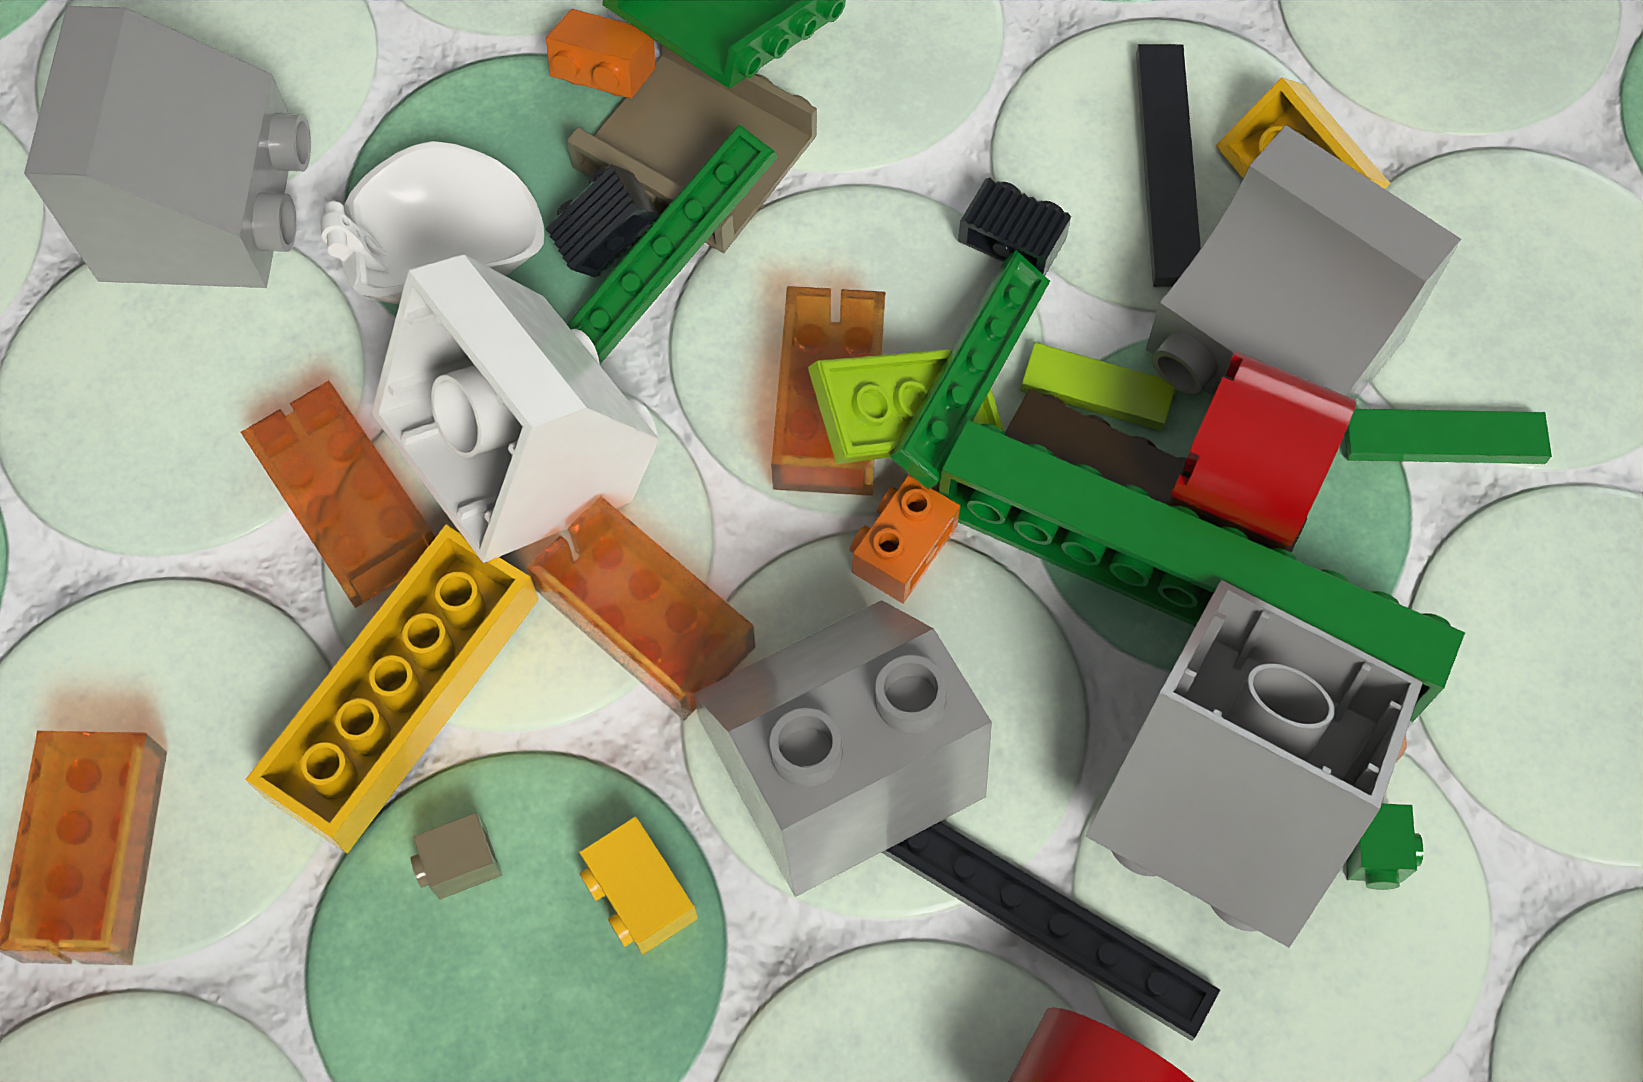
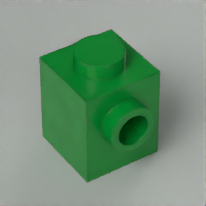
(1387, 849)

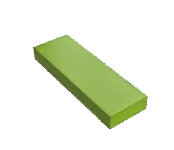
(1098, 386)

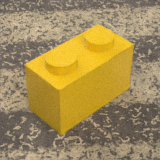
(638, 887)

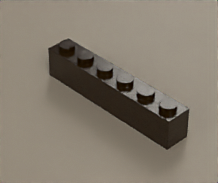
(1112, 453)

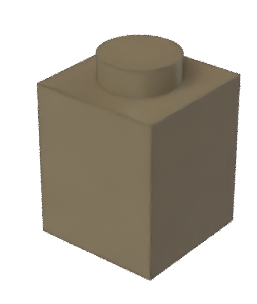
(455, 857)

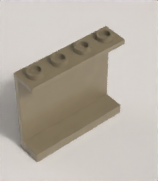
(679, 125)

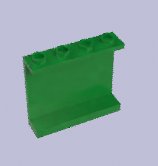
(728, 36)

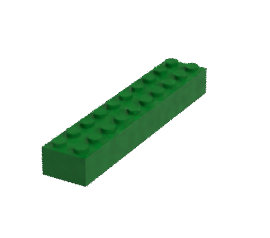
(1172, 555)

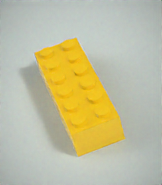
(394, 689)

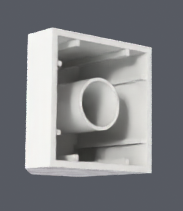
(505, 408)

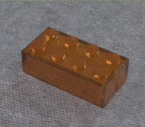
(800, 442)
(341, 492)
(642, 607)
(82, 848)

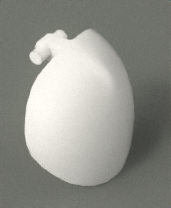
(430, 208)

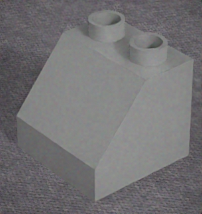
(164, 154)
(849, 741)
(1257, 765)

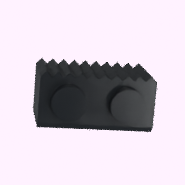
(1009, 220)
(602, 221)

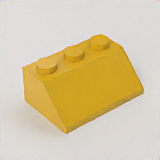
(1294, 106)

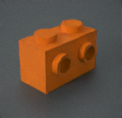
(600, 53)
(904, 538)

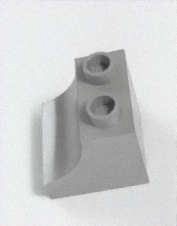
(1302, 275)

